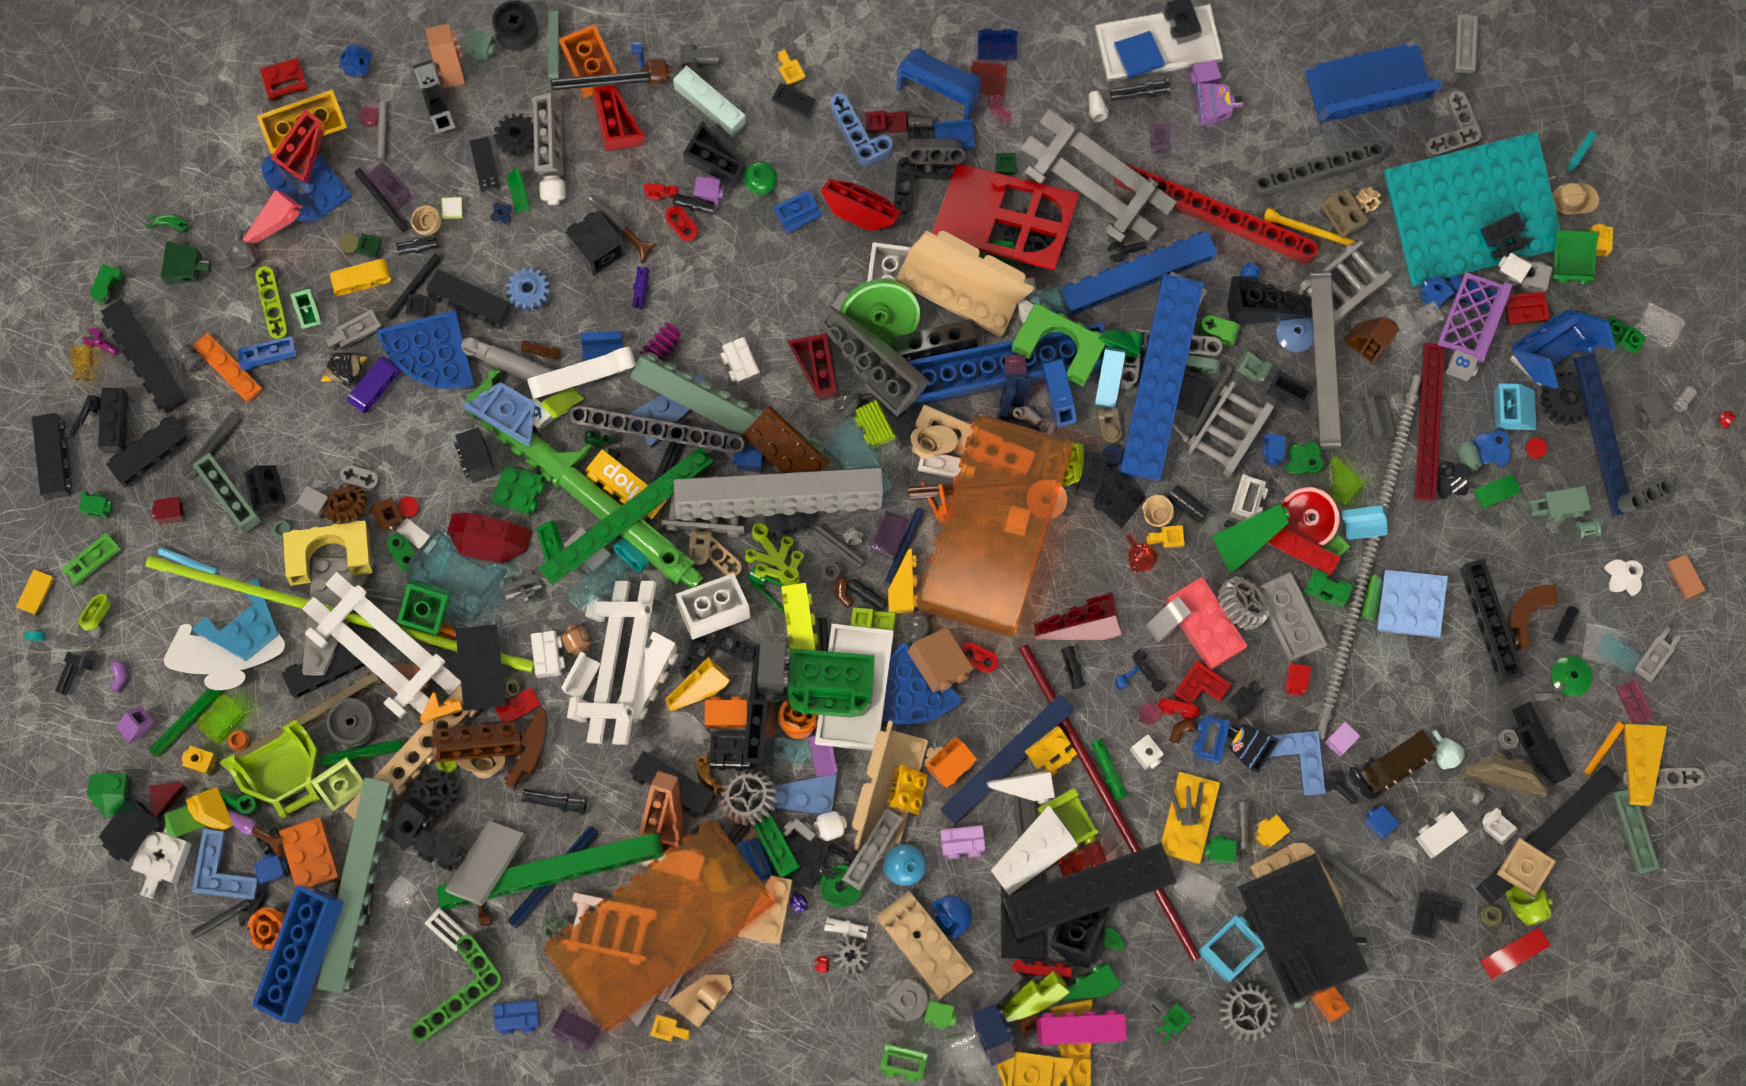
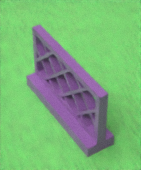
(1489, 326)

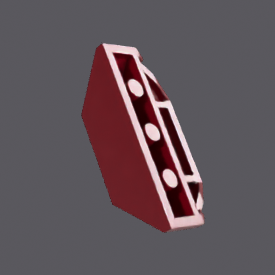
(487, 537)

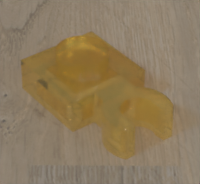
(81, 358)

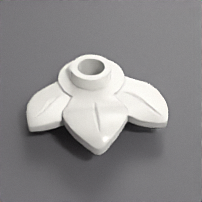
(1622, 578)

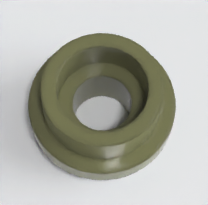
(513, 687)
(1497, 913)

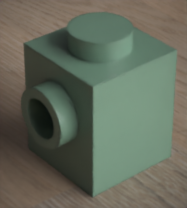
(479, 44)

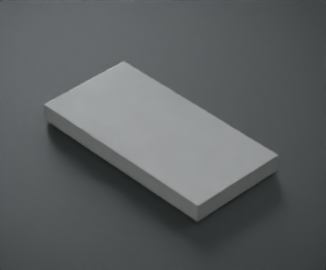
(1292, 618)
(485, 863)

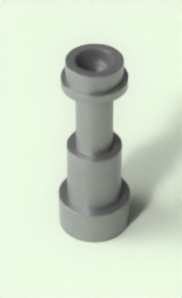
(1243, 822)

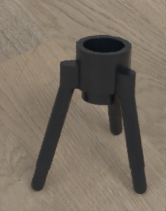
(91, 407)

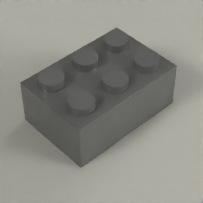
(773, 668)

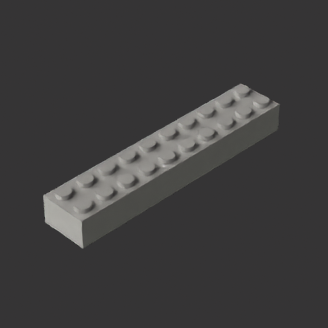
(778, 494)

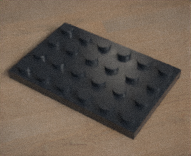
(1300, 912)

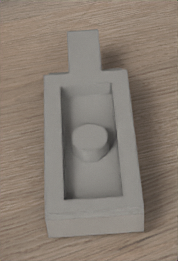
(354, 330)

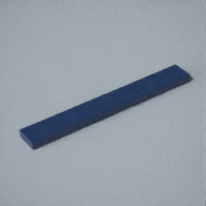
(1006, 759)

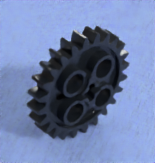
(1042, 240)

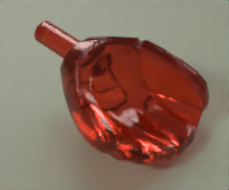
(1140, 556)

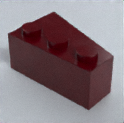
(817, 362)

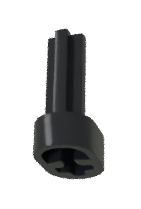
(72, 663)

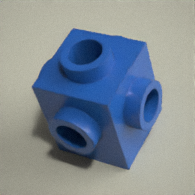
(355, 60)
(1435, 290)

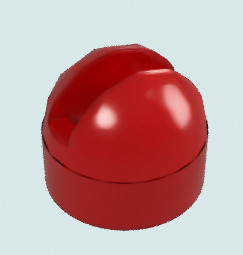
(823, 964)

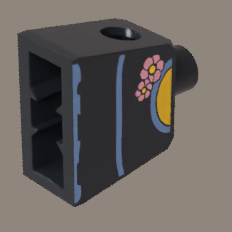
(1251, 745)

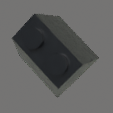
(596, 242)

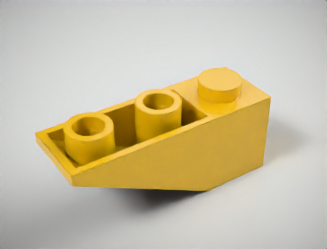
(901, 589)

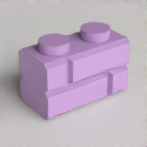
(962, 842)

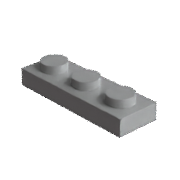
(1465, 43)

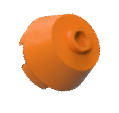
(796, 724)
(265, 927)

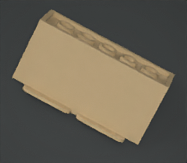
(962, 282)
(889, 750)

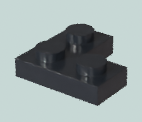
(1431, 909)

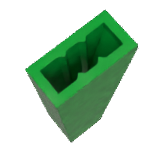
(1247, 536)

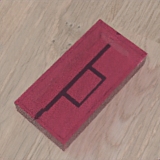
(1634, 702)

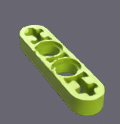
(269, 304)

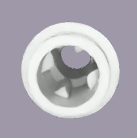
(1097, 107)

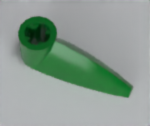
(1120, 339)
(237, 801)

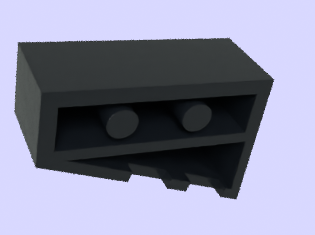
(714, 157)

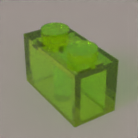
(220, 719)

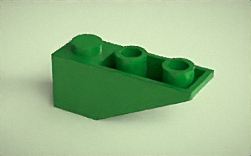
(1094, 986)

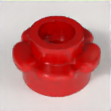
(1726, 418)

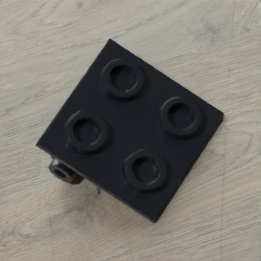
(1119, 499)

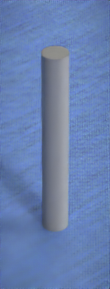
(382, 131)

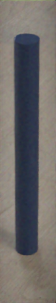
(904, 545)

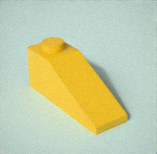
(700, 684)

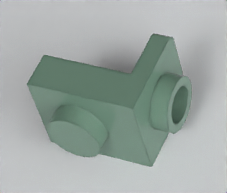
(1253, 367)

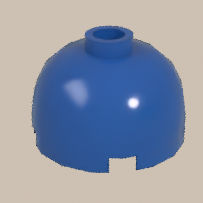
(952, 915)

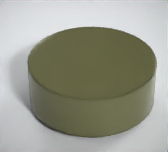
(348, 243)

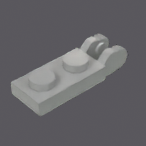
(1656, 655)

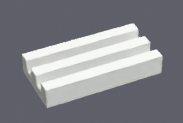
(447, 929)

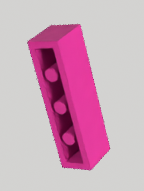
(1081, 1029)

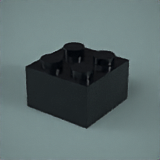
(475, 455)

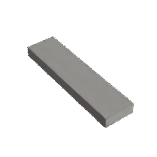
(872, 848)

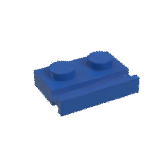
(958, 130)
(797, 211)

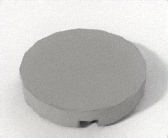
(906, 1000)

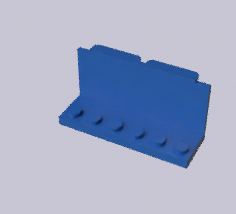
(1370, 82)

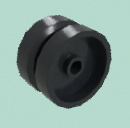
(515, 25)

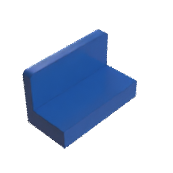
(600, 343)

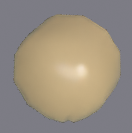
(426, 220)
(1158, 511)

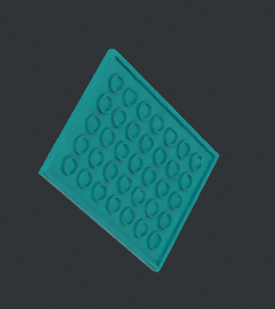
(1452, 196)

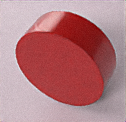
(1536, 448)
(408, 507)

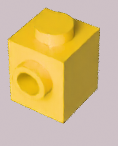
(199, 760)
(1270, 831)

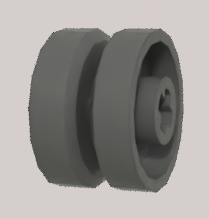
(349, 711)

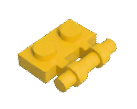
(1049, 747)

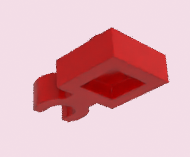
(659, 191)

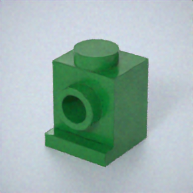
(95, 505)

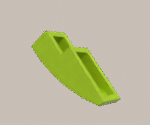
(1035, 997)

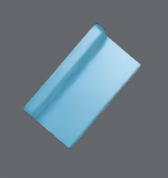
(1365, 522)

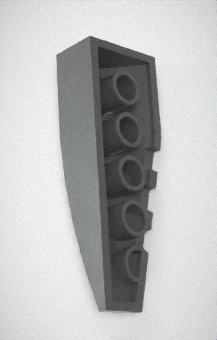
(880, 366)

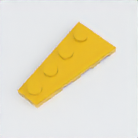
(1643, 759)

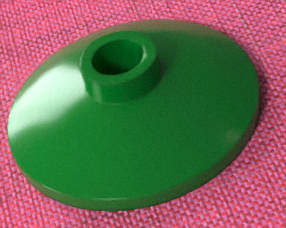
(1561, 675)

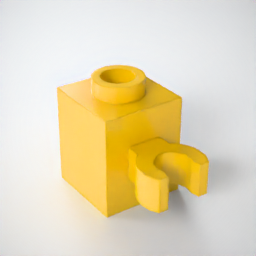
(1605, 239)

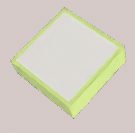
(452, 208)

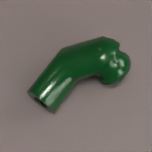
(596, 441)

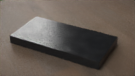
(480, 667)
(1025, 948)

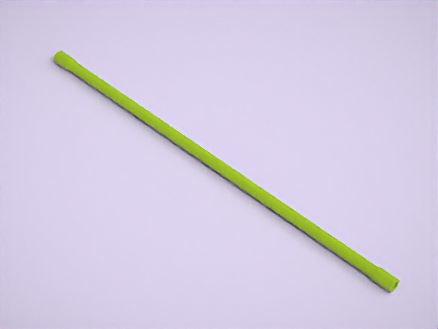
(165, 565)

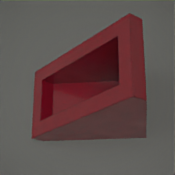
(164, 796)

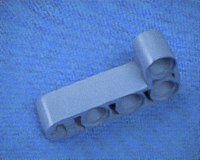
(856, 129)

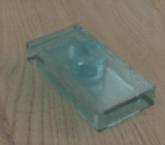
(1618, 654)

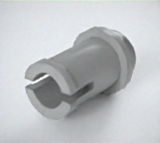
(1681, 403)

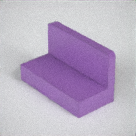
(823, 759)

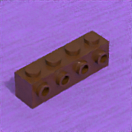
(475, 741)

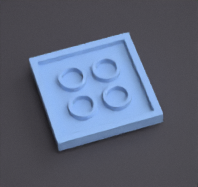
(1412, 603)

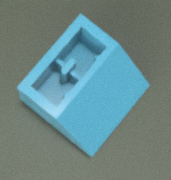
(1514, 407)

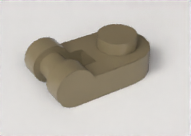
(1109, 432)
(699, 553)

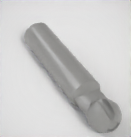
(503, 359)

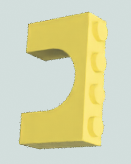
(302, 544)

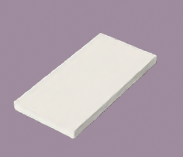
(1174, 55)
(859, 731)

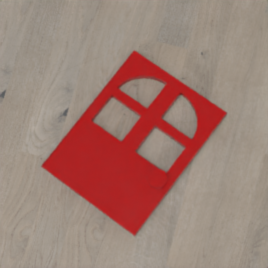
(974, 207)

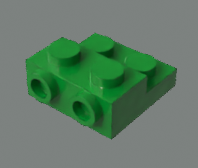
(518, 490)

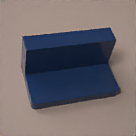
(1013, 393)

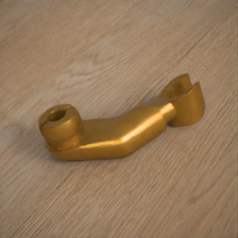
(704, 775)

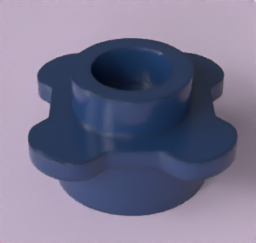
(505, 218)

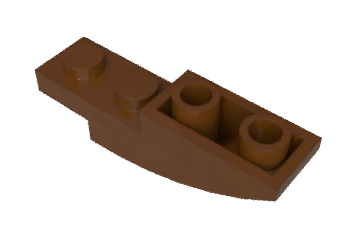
(533, 741)

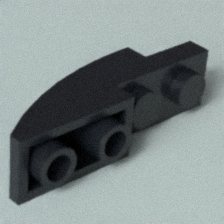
(1541, 750)

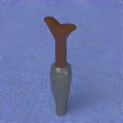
(620, 226)

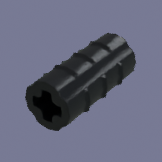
(1188, 504)

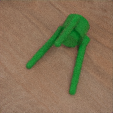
(756, 581)

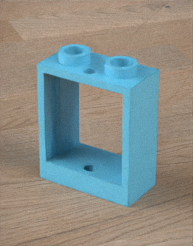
(1216, 963)

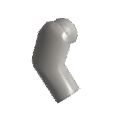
(1027, 413)

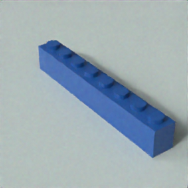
(1138, 273)

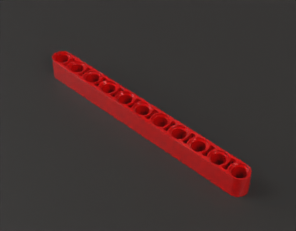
(1227, 212)

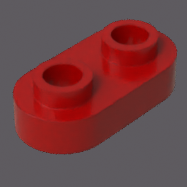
(682, 224)
(979, 656)
(1171, 706)

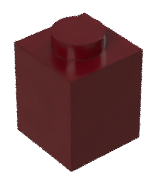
(168, 510)

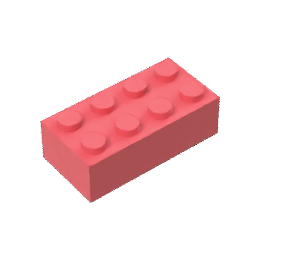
(1207, 626)

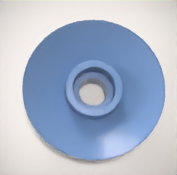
(1292, 341)

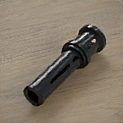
(1149, 89)
(564, 802)

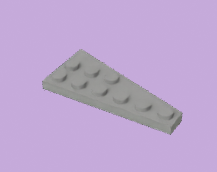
(316, 659)

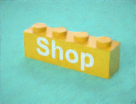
(617, 480)

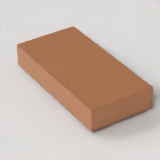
(1685, 577)

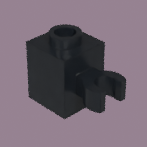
(1243, 700)

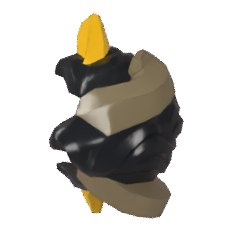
(343, 368)

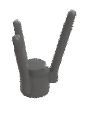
(1189, 815)

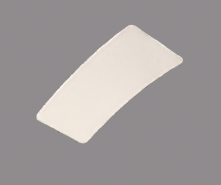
(412, 533)

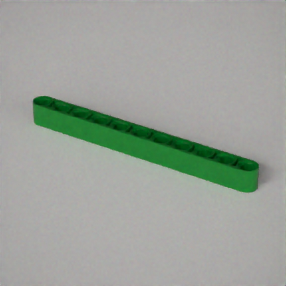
(566, 868)

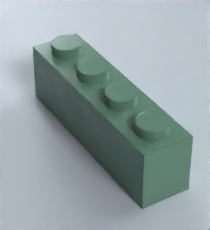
(226, 493)

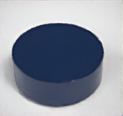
(1114, 455)

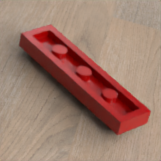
(1305, 551)

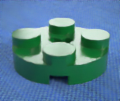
(830, 892)

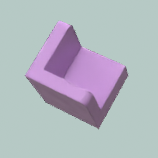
(1342, 739)

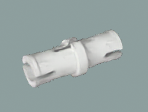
(846, 928)

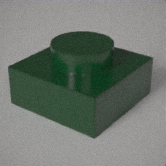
(1005, 163)
(368, 245)

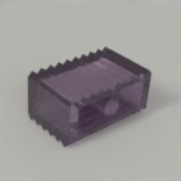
(390, 185)
(889, 535)
(576, 1030)

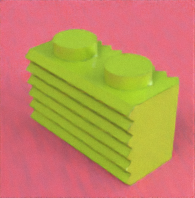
(874, 424)

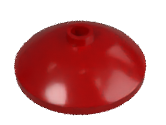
(1307, 501)

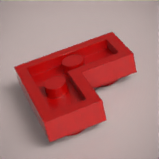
(1200, 679)

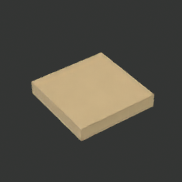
(1526, 867)

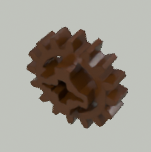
(345, 504)

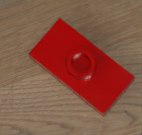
(518, 706)

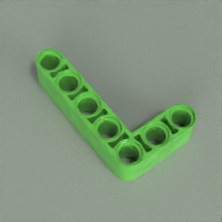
(462, 995)

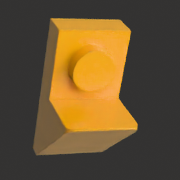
(434, 711)

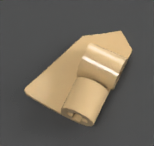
(701, 997)

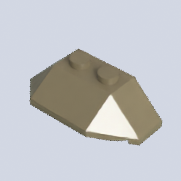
(1507, 774)

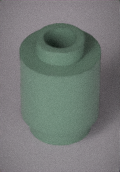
(1469, 455)

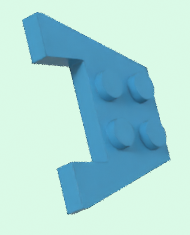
(245, 633)

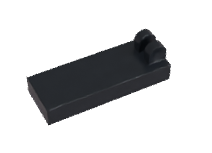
(484, 164)

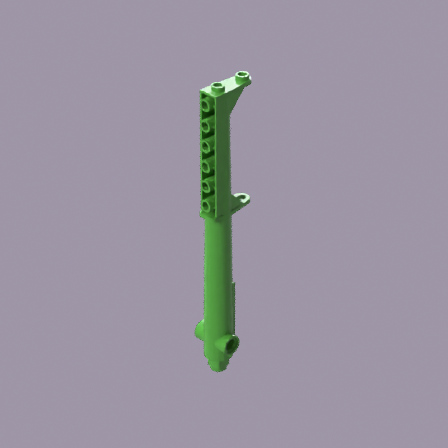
(562, 471)

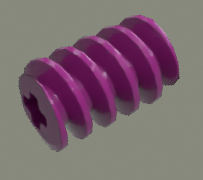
(663, 341)

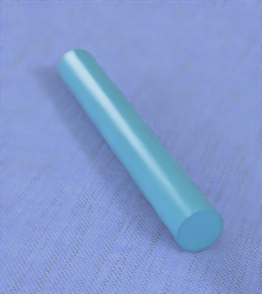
(186, 560)

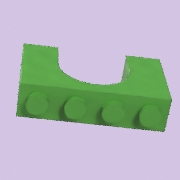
(1042, 322)

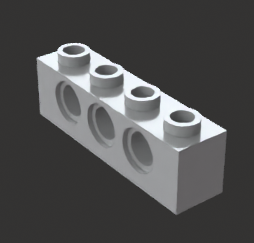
(548, 135)

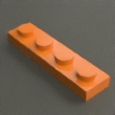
(227, 368)

